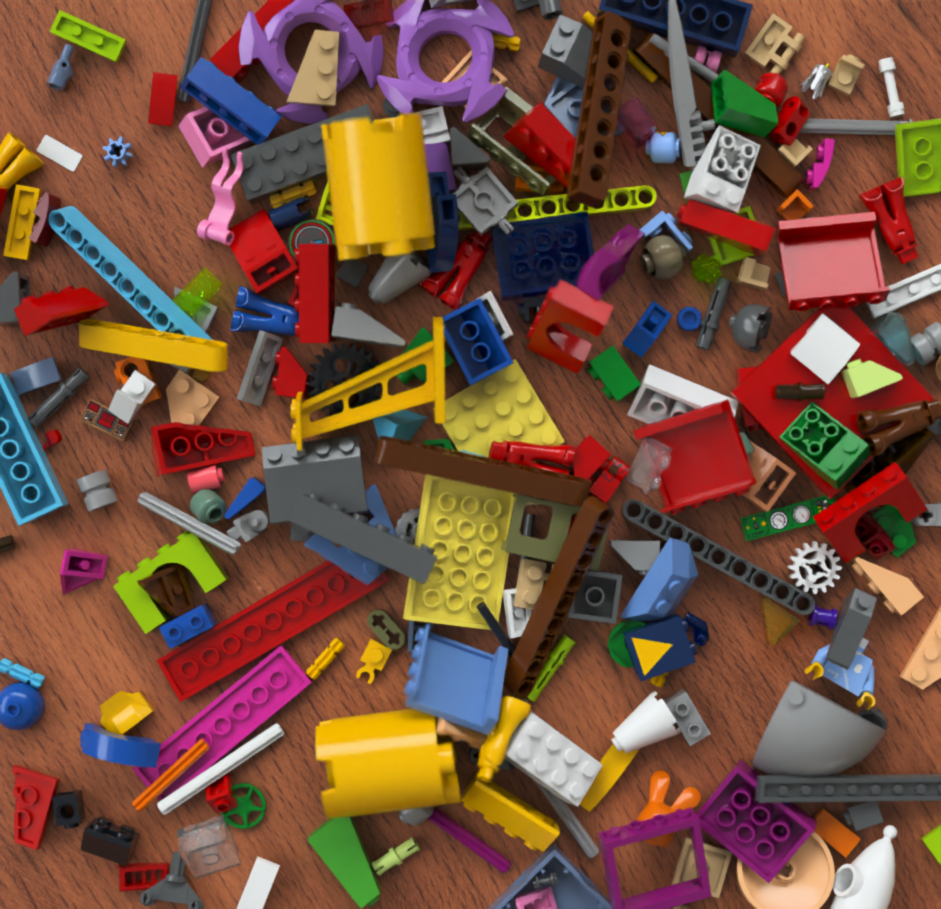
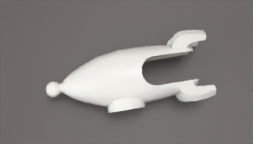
(869, 878)

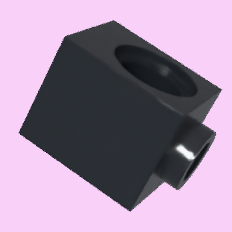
(71, 798)

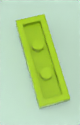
(88, 36)

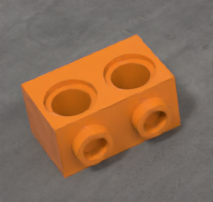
(144, 368)

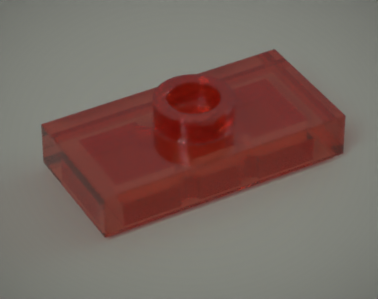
(369, 13)

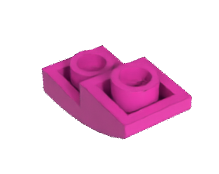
(817, 171)

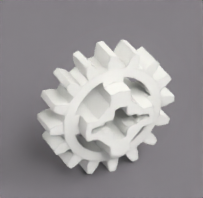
(819, 559)

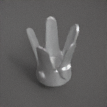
(817, 80)

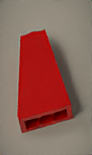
(725, 227)

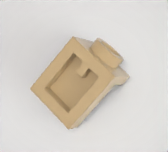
(845, 74)

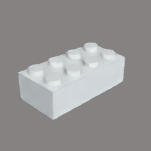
(552, 760)

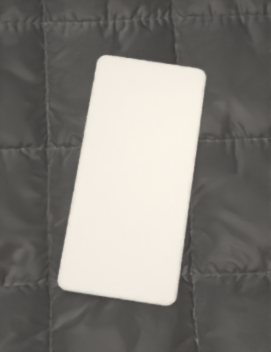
(59, 153)

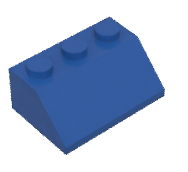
(475, 342)

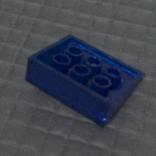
(541, 254)

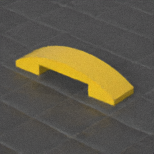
(613, 766)

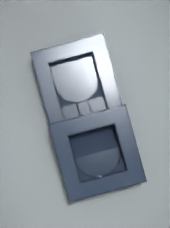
(36, 376)

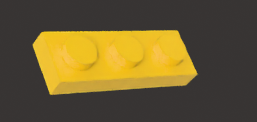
(21, 222)

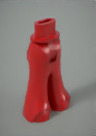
(895, 229)
(467, 259)
(525, 453)

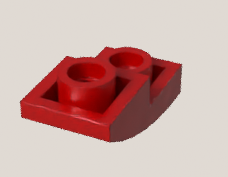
(162, 99)

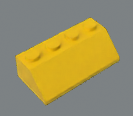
(511, 813)

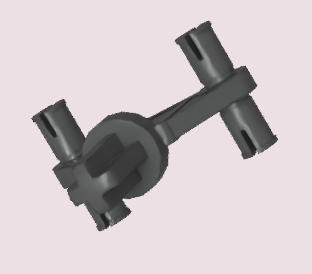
(173, 887)

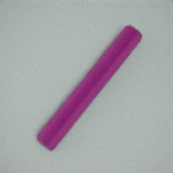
(470, 840)

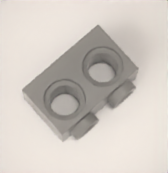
(687, 717)

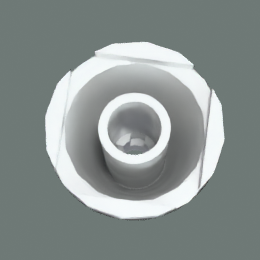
(645, 725)

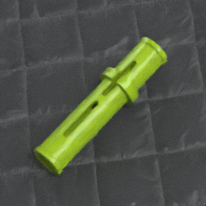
(552, 663)

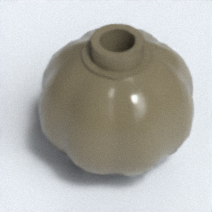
(662, 257)

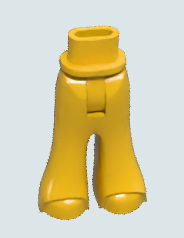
(22, 165)
(494, 748)

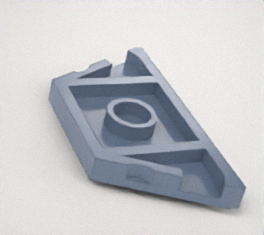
(565, 104)

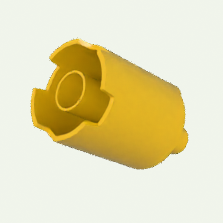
(379, 186)
(386, 763)

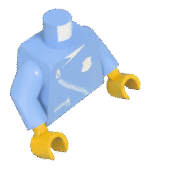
(857, 679)

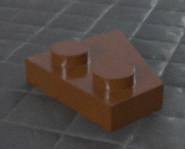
(169, 590)

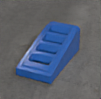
(249, 493)

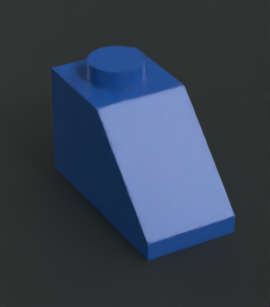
(647, 329)

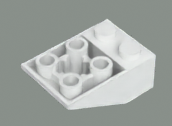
(723, 171)

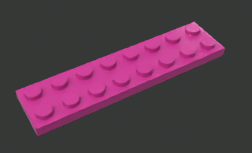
(230, 717)

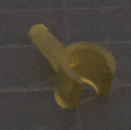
(201, 375)

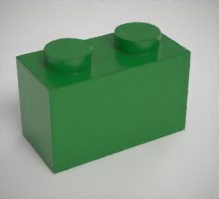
(613, 374)

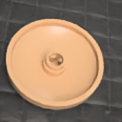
(800, 884)

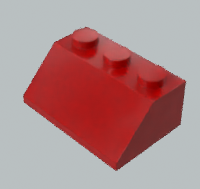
(57, 309)

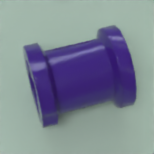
(823, 617)

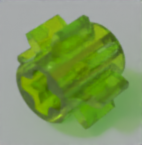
(706, 268)

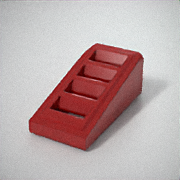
(143, 867)

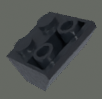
(109, 840)

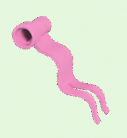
(224, 208)

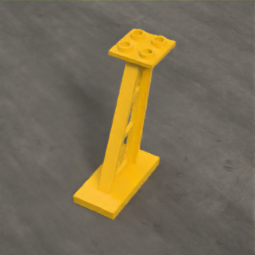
(432, 390)

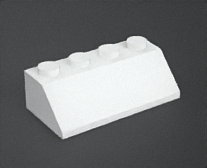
(669, 395)

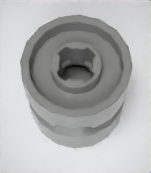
(927, 344)
(97, 490)

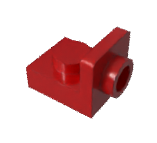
(220, 795)

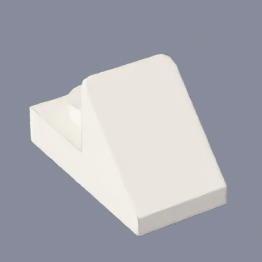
(131, 396)

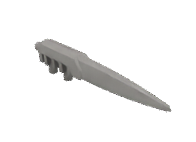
(688, 120)

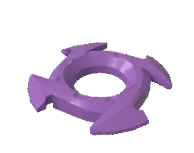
(418, 29)
(270, 50)

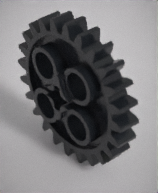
(326, 370)

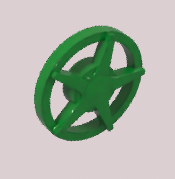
(245, 806)

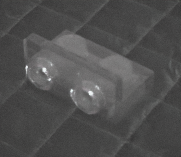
(649, 464)

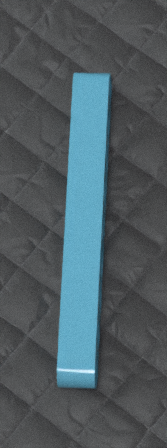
(105, 256)

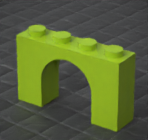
(190, 552)

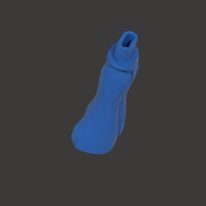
(281, 322)

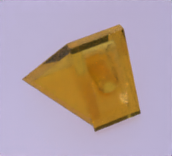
(776, 621)

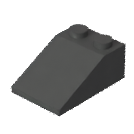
(567, 51)

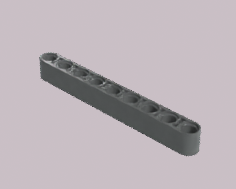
(729, 558)

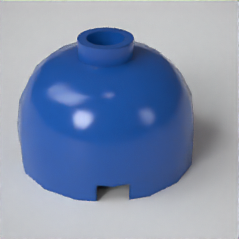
(20, 706)

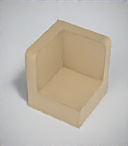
(794, 153)
(753, 274)

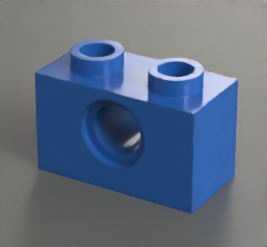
(187, 625)

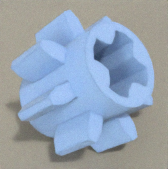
(125, 154)

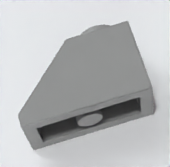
(637, 553)

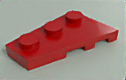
(33, 805)

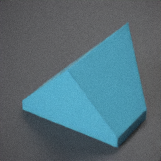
(399, 424)

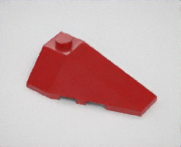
(187, 446)

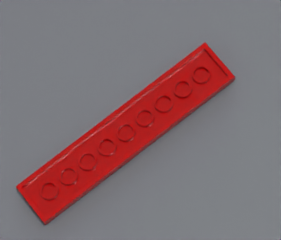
(261, 627)

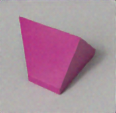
(81, 568)

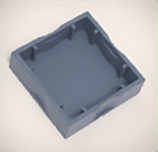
(571, 892)

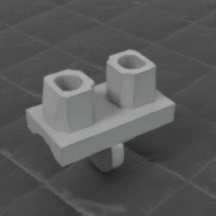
(249, 525)

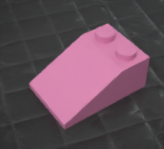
(208, 134)

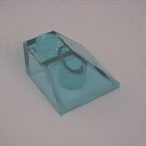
(895, 336)

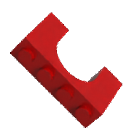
(573, 307)
(841, 517)

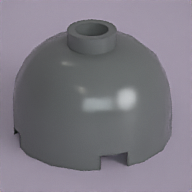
(751, 326)

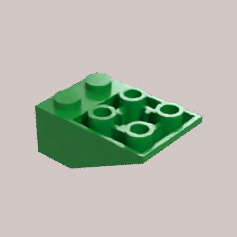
(825, 445)

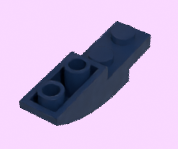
(445, 224)

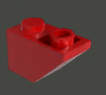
(290, 376)
(588, 458)

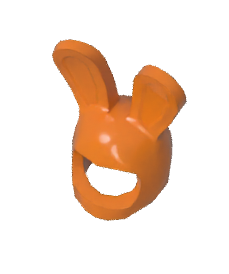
(658, 789)

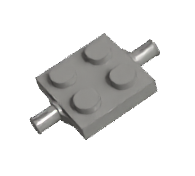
(484, 201)

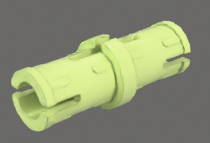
(395, 856)

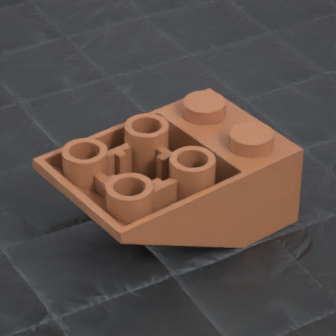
(771, 479)

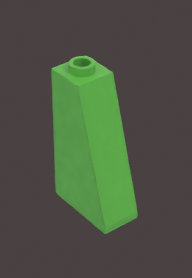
(346, 856)

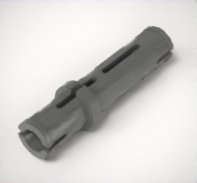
(713, 314)
(59, 397)

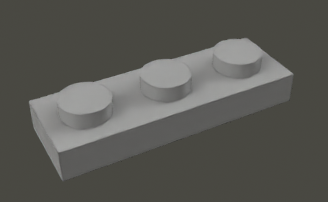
(259, 368)

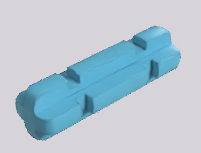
(21, 673)

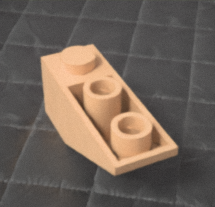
(894, 588)

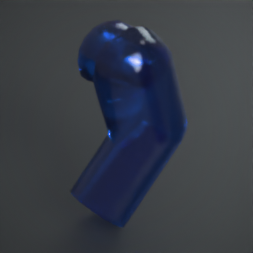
(700, 629)

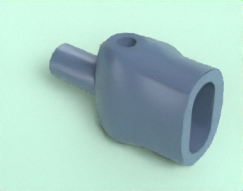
(61, 70)

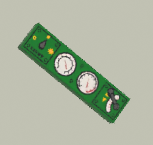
(783, 518)

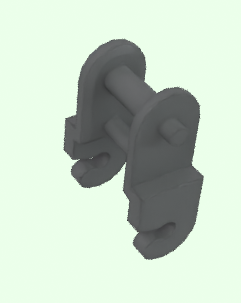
(552, 879)

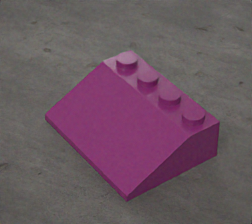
(753, 831)

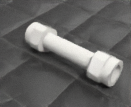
(886, 67)

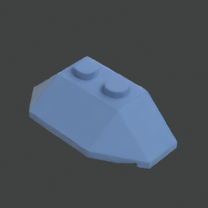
(663, 584)

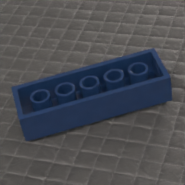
(705, 23)

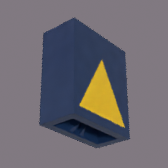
(659, 647)

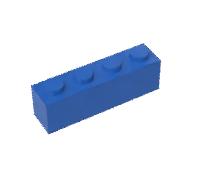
(230, 101)

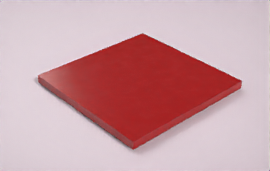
(782, 368)

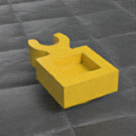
(374, 657)

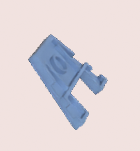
(348, 560)

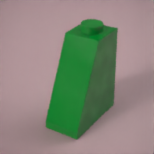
(742, 106)

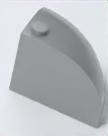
(814, 736)

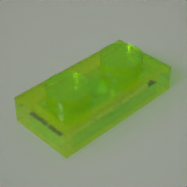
(197, 292)

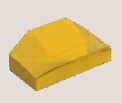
(124, 711)

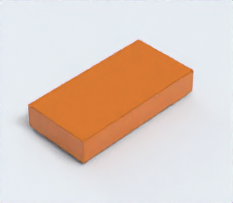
(835, 833)

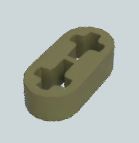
(390, 624)

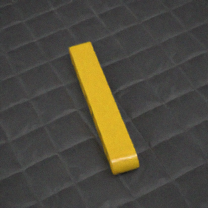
(153, 345)

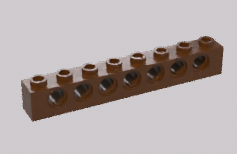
(599, 109)

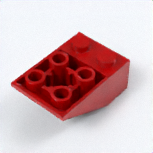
(262, 252)

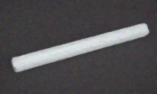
(220, 768)

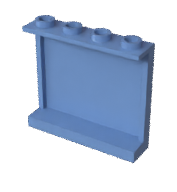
(456, 681)

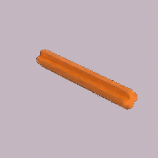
(170, 775)

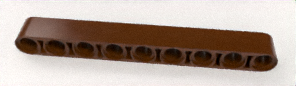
(769, 162)
(482, 471)
(557, 596)

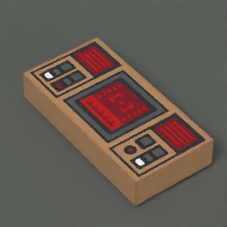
(100, 417)

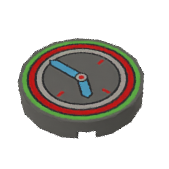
(310, 232)

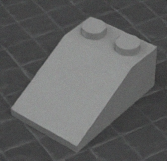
(358, 326)

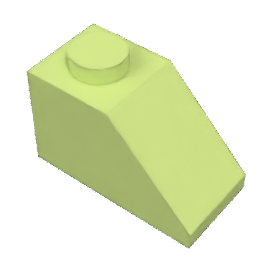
(867, 377)

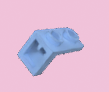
(654, 227)

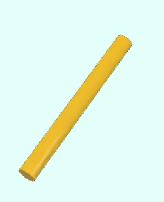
(632, 59)

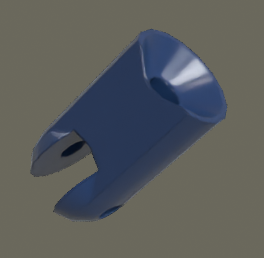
(288, 214)

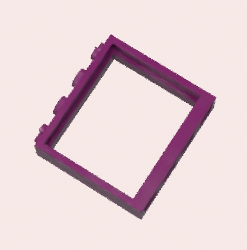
(641, 830)

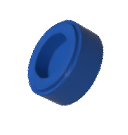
(689, 319)

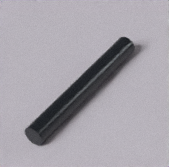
(496, 628)

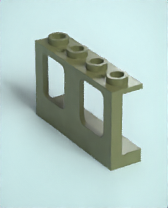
(509, 109)
(550, 547)

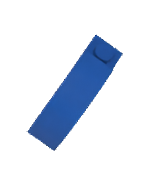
(119, 748)

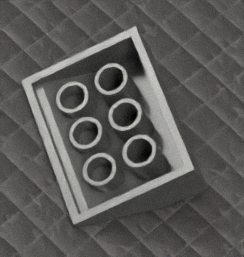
(322, 467)

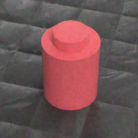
(205, 478)

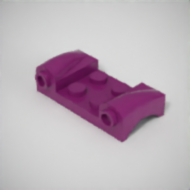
(609, 262)

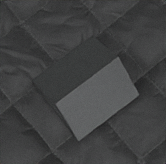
(466, 154)

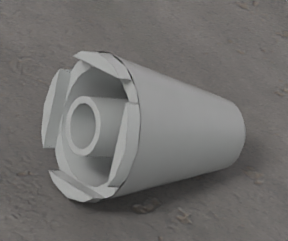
(398, 275)

